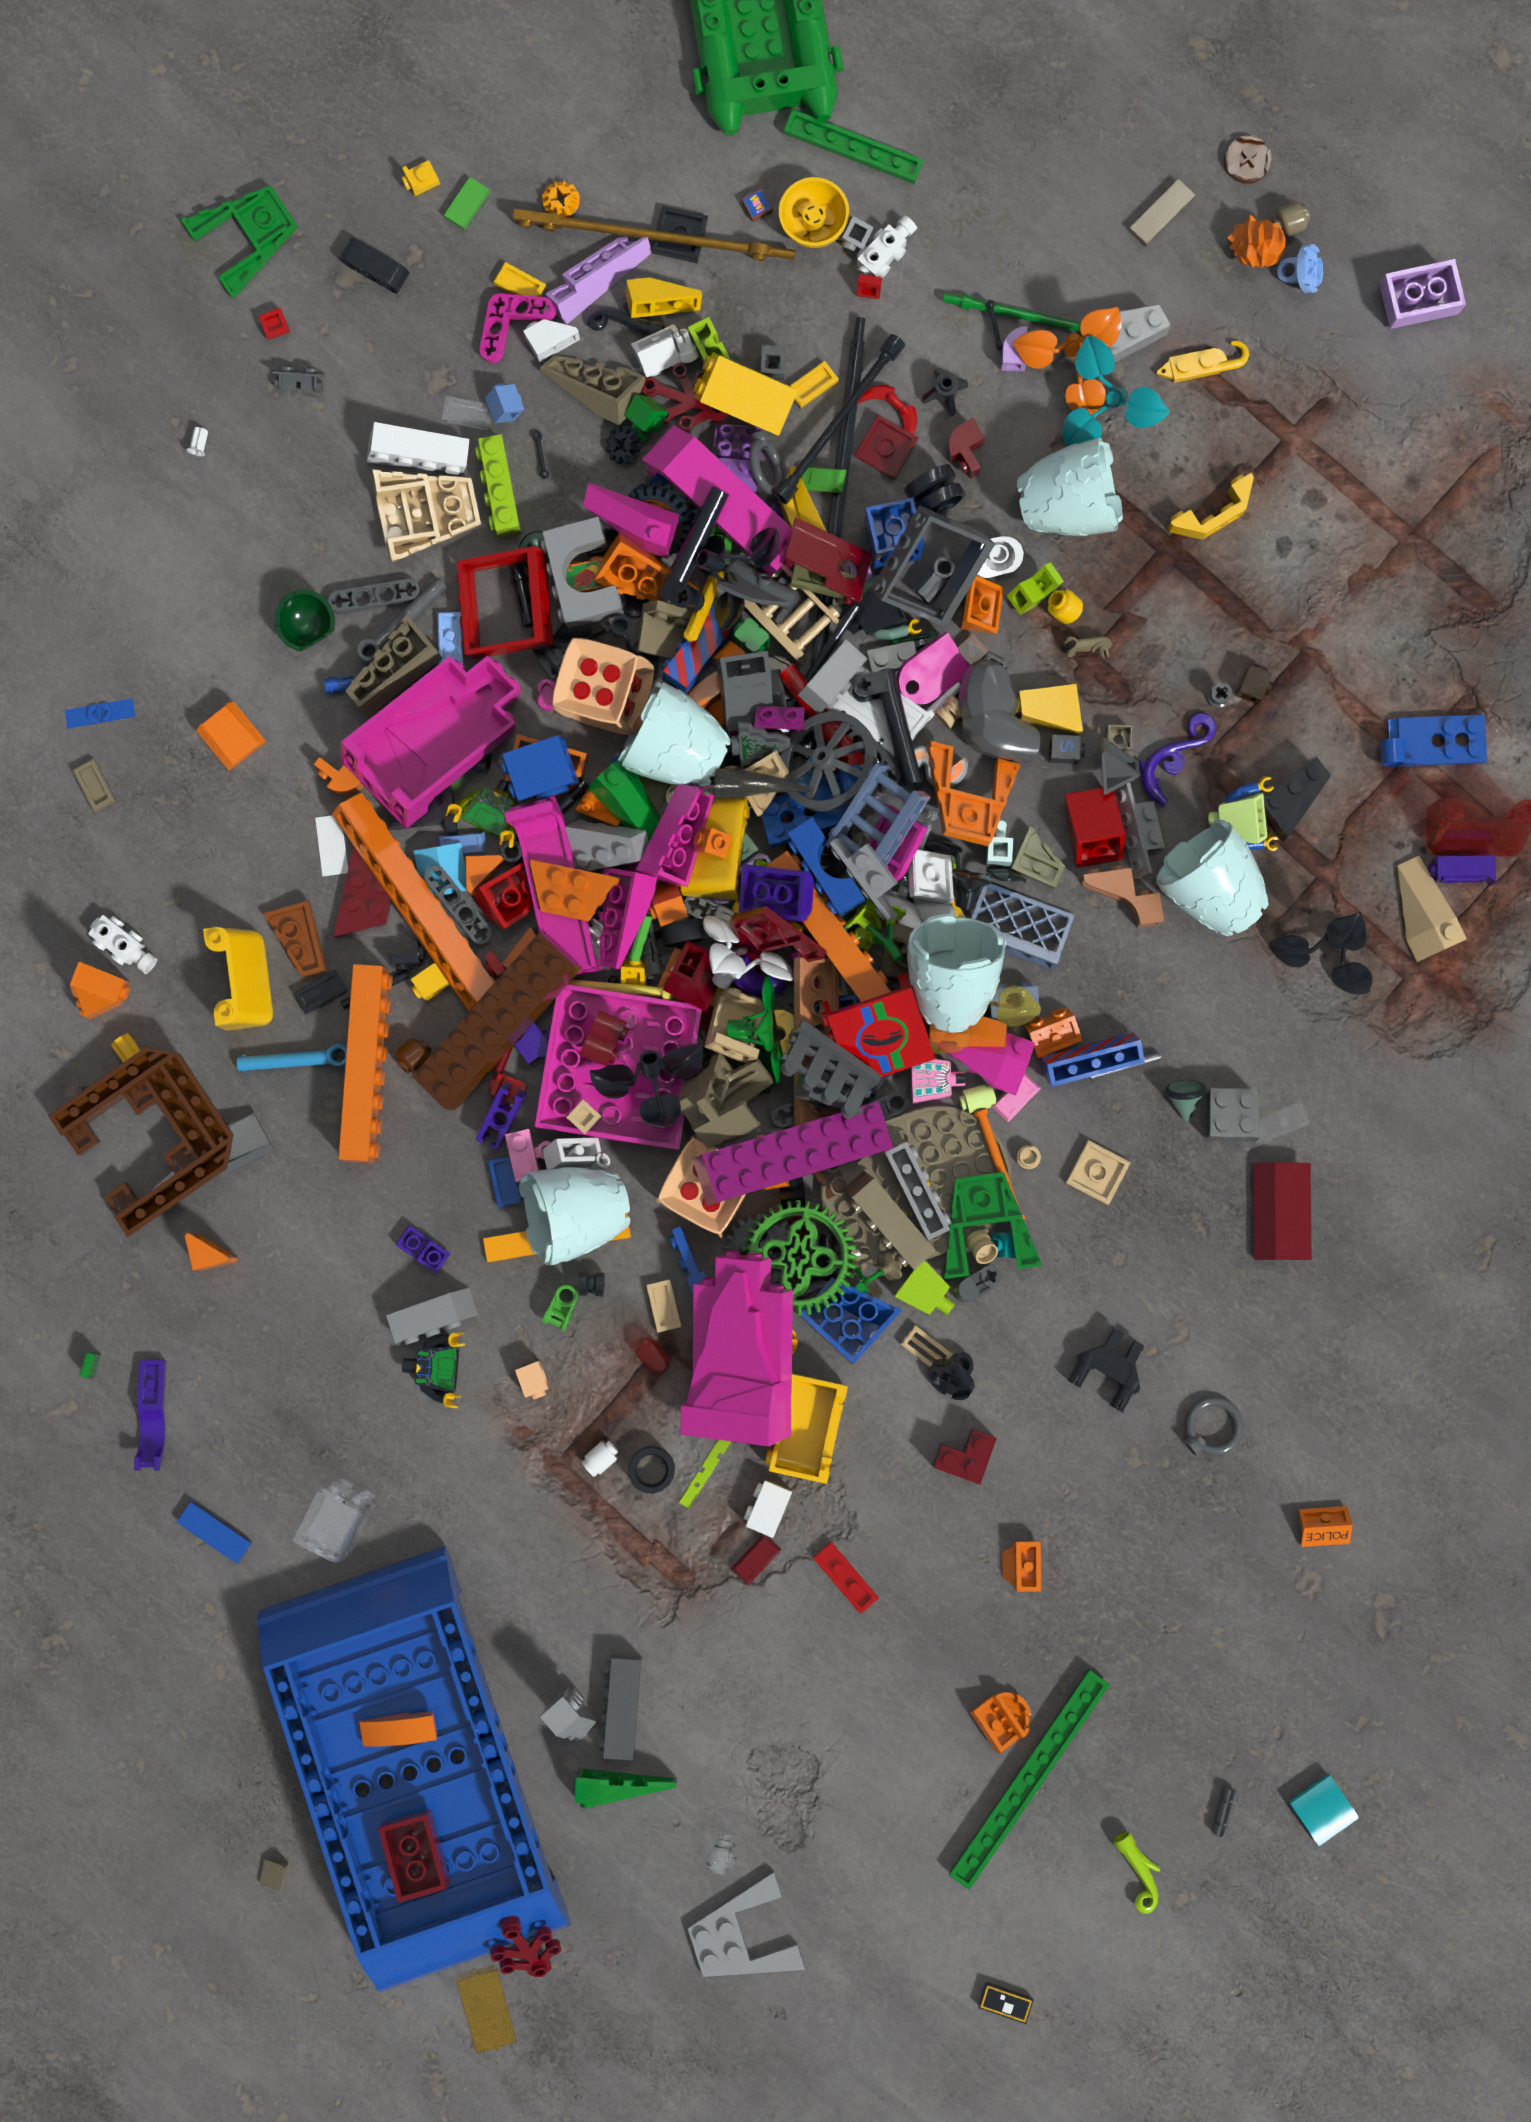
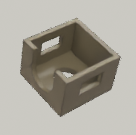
(1124, 731)

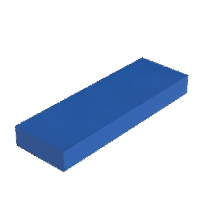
(214, 1532)

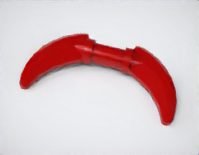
(888, 394)

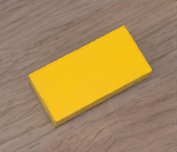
(518, 282)
(814, 384)

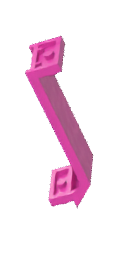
(695, 470)
(545, 839)

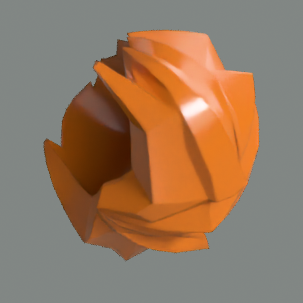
(1258, 242)

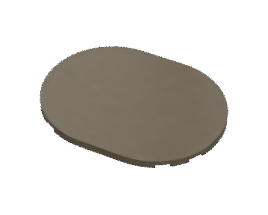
(948, 1148)

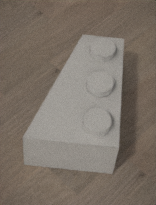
(1139, 329)
(604, 846)
(431, 1316)
(569, 1716)

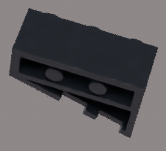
(1293, 797)

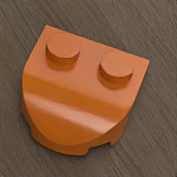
(1003, 1719)

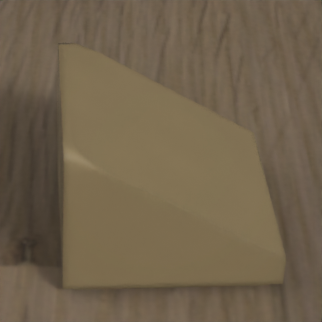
(274, 1874)

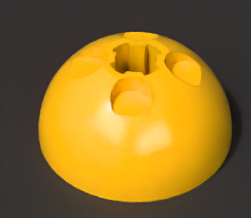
(816, 201)

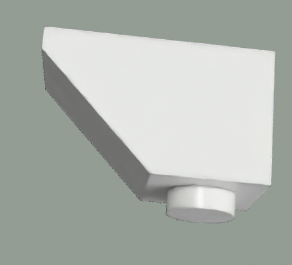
(549, 338)

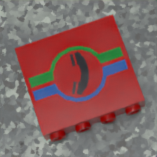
(882, 1030)

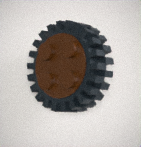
(669, 500)

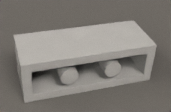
(833, 677)

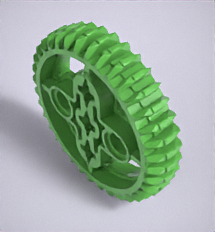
(818, 1251)

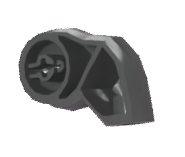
(989, 714)

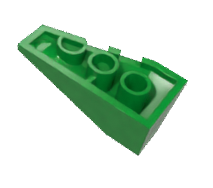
(626, 798)
(605, 1787)

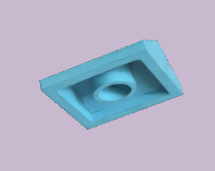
(450, 858)

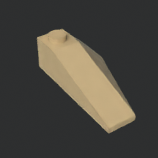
(1427, 915)

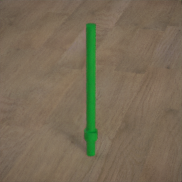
(967, 302)

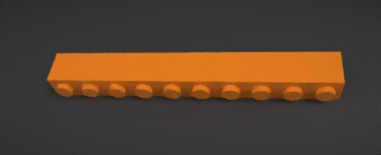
(414, 899)

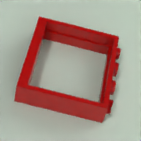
(539, 601)

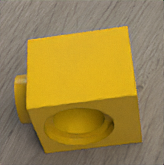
(429, 983)

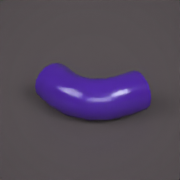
(752, 981)

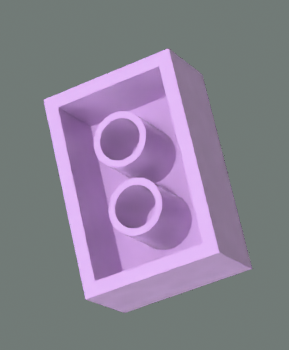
(1422, 294)

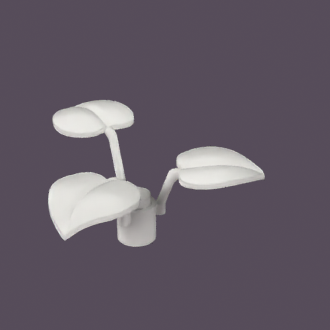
(729, 965)

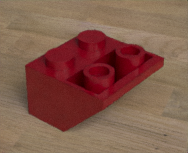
(692, 977)

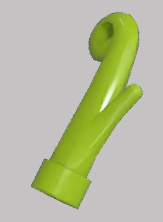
(1141, 1864)

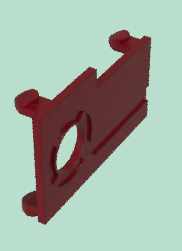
(822, 554)

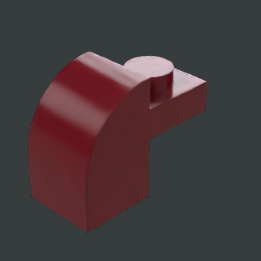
(961, 444)

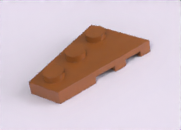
(299, 935)

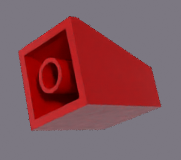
(1094, 827)

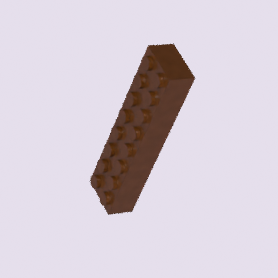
(497, 1021)

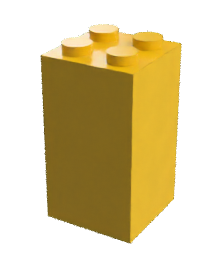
(744, 393)

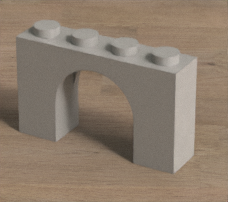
(562, 546)

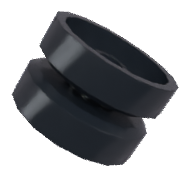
(936, 490)

